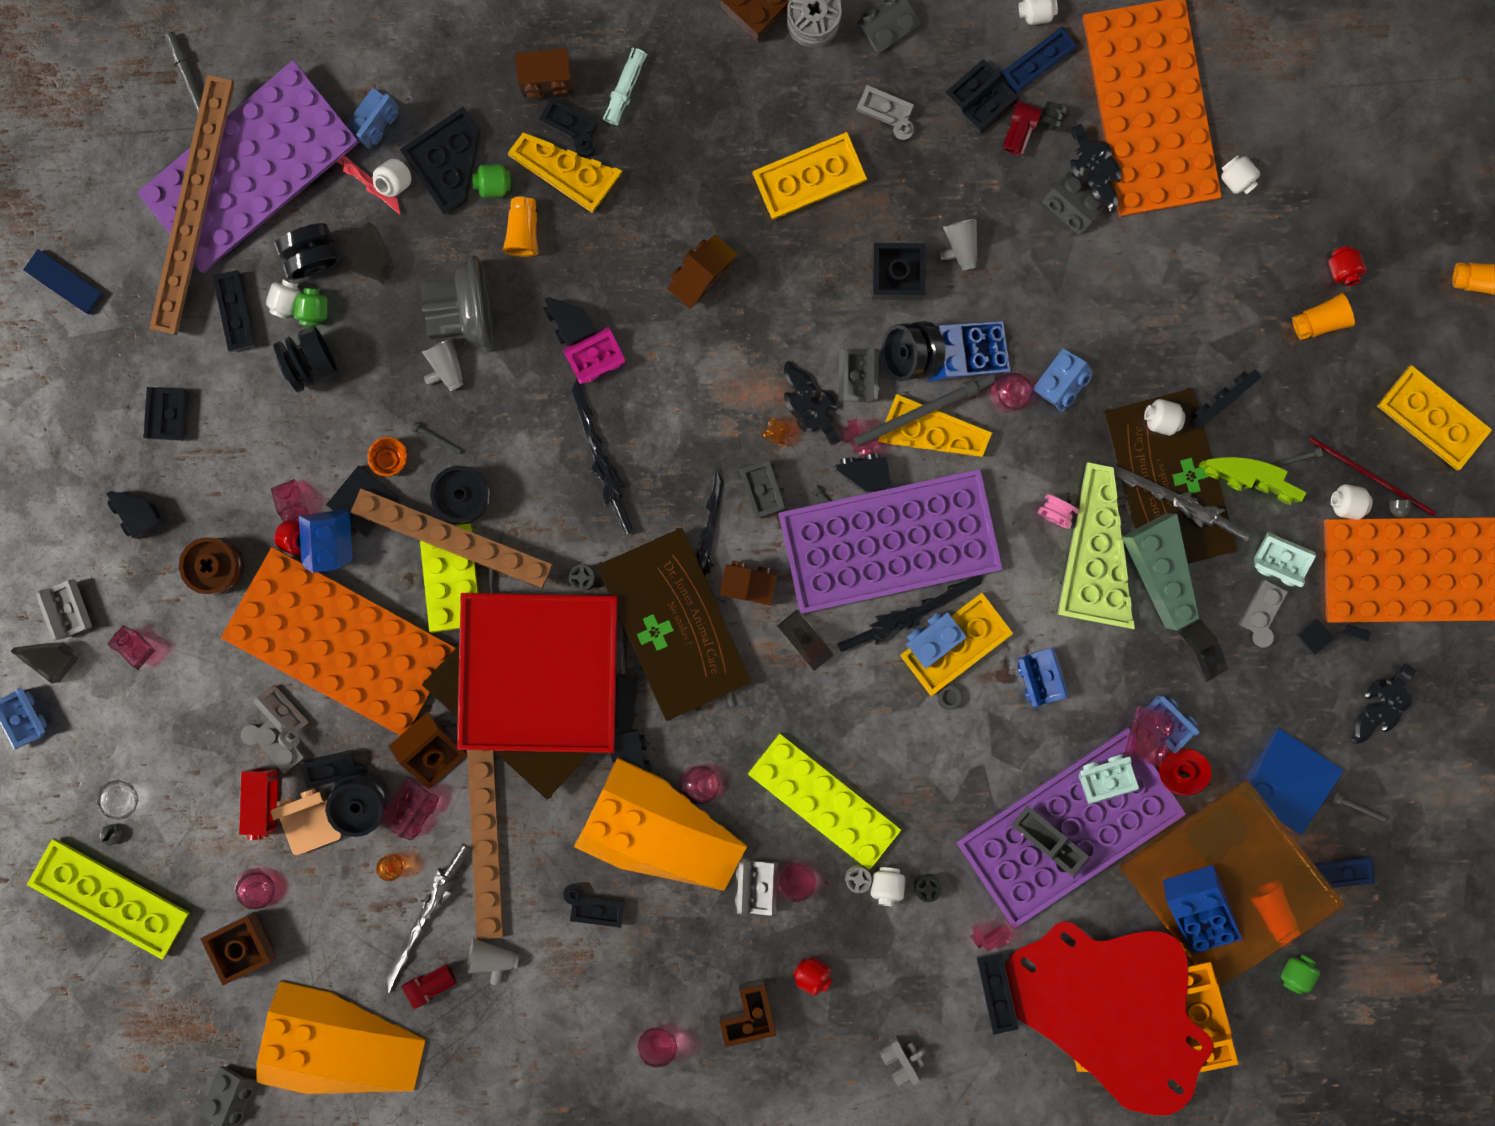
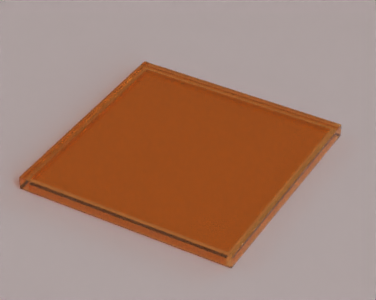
(1262, 868)

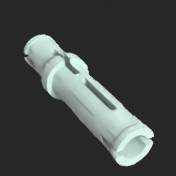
(622, 92)

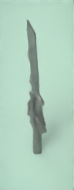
(1184, 501)
(434, 901)

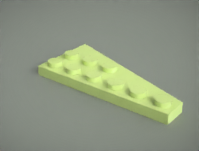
(1096, 565)

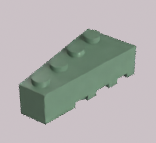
(1164, 569)

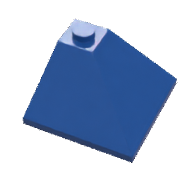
(1293, 780)

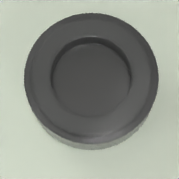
(949, 697)

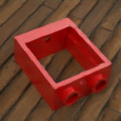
(257, 798)

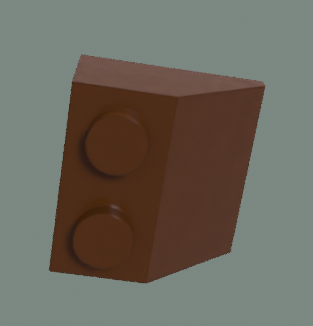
(427, 750)

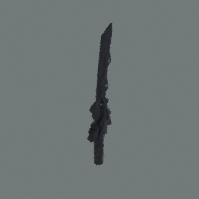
(601, 466)
(712, 507)
(905, 618)

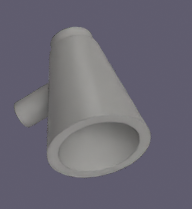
(963, 241)
(445, 363)
(490, 958)

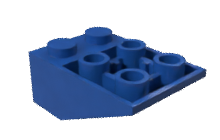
(973, 350)
(1201, 909)

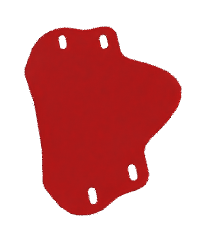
(1115, 1011)

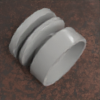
(817, 29)

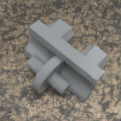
(894, 1052)

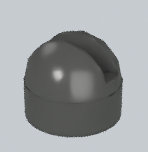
(1400, 508)
(116, 836)

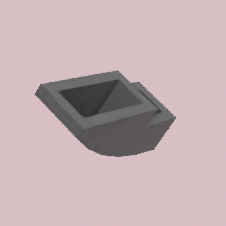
(1051, 841)

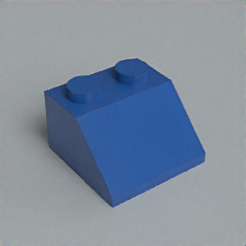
(325, 540)

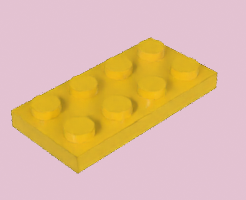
(809, 176)
(1434, 417)
(983, 632)

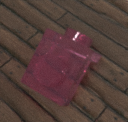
(853, 430)
(288, 501)
(131, 646)
(996, 938)

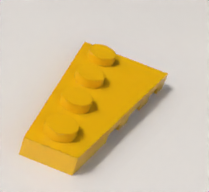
(571, 174)
(935, 431)

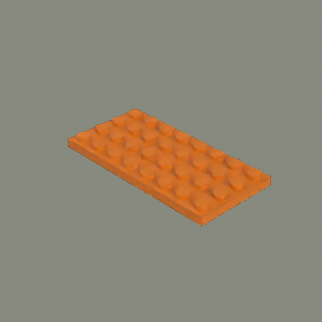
(1152, 106)
(1410, 569)
(336, 641)

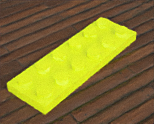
(824, 801)
(108, 898)

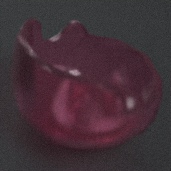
(1011, 392)
(699, 784)
(796, 882)
(254, 889)
(656, 1047)

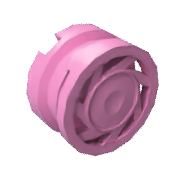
(1058, 511)

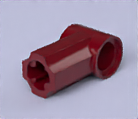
(1022, 124)
(423, 988)

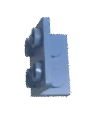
(372, 117)

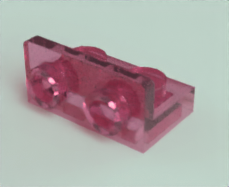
(1149, 736)
(409, 809)

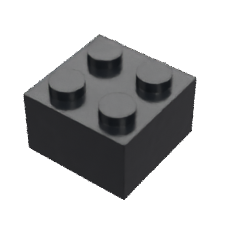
(898, 271)

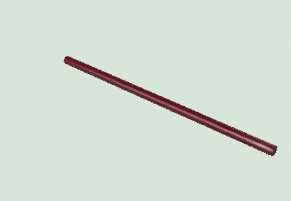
(1371, 475)

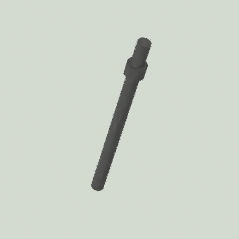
(180, 60)
(968, 389)

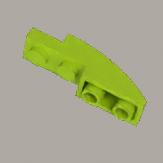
(1245, 472)

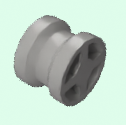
(862, 880)

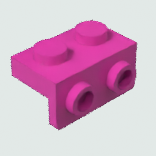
(594, 355)

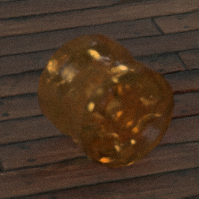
(776, 431)
(393, 862)

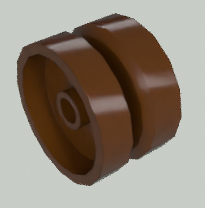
(226, 565)

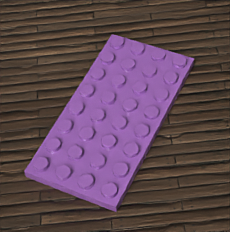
(265, 159)
(890, 541)
(1028, 880)

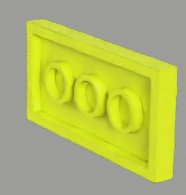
(444, 581)

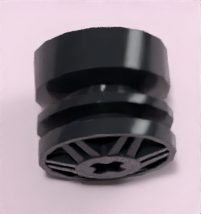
(303, 360)

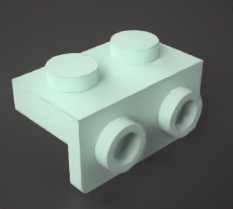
(1283, 560)
(1108, 779)

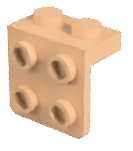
(306, 821)

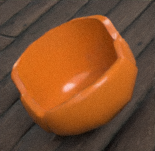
(387, 456)

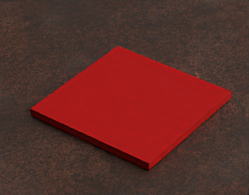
(537, 672)

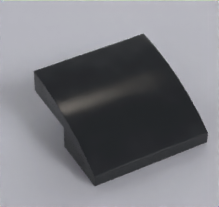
(982, 96)

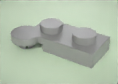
(888, 110)
(1262, 612)
(282, 715)
(267, 738)

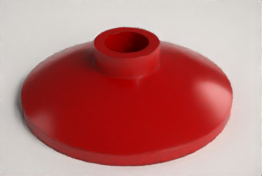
(1189, 763)

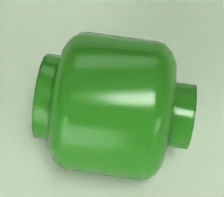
(492, 180)
(311, 307)
(1300, 974)

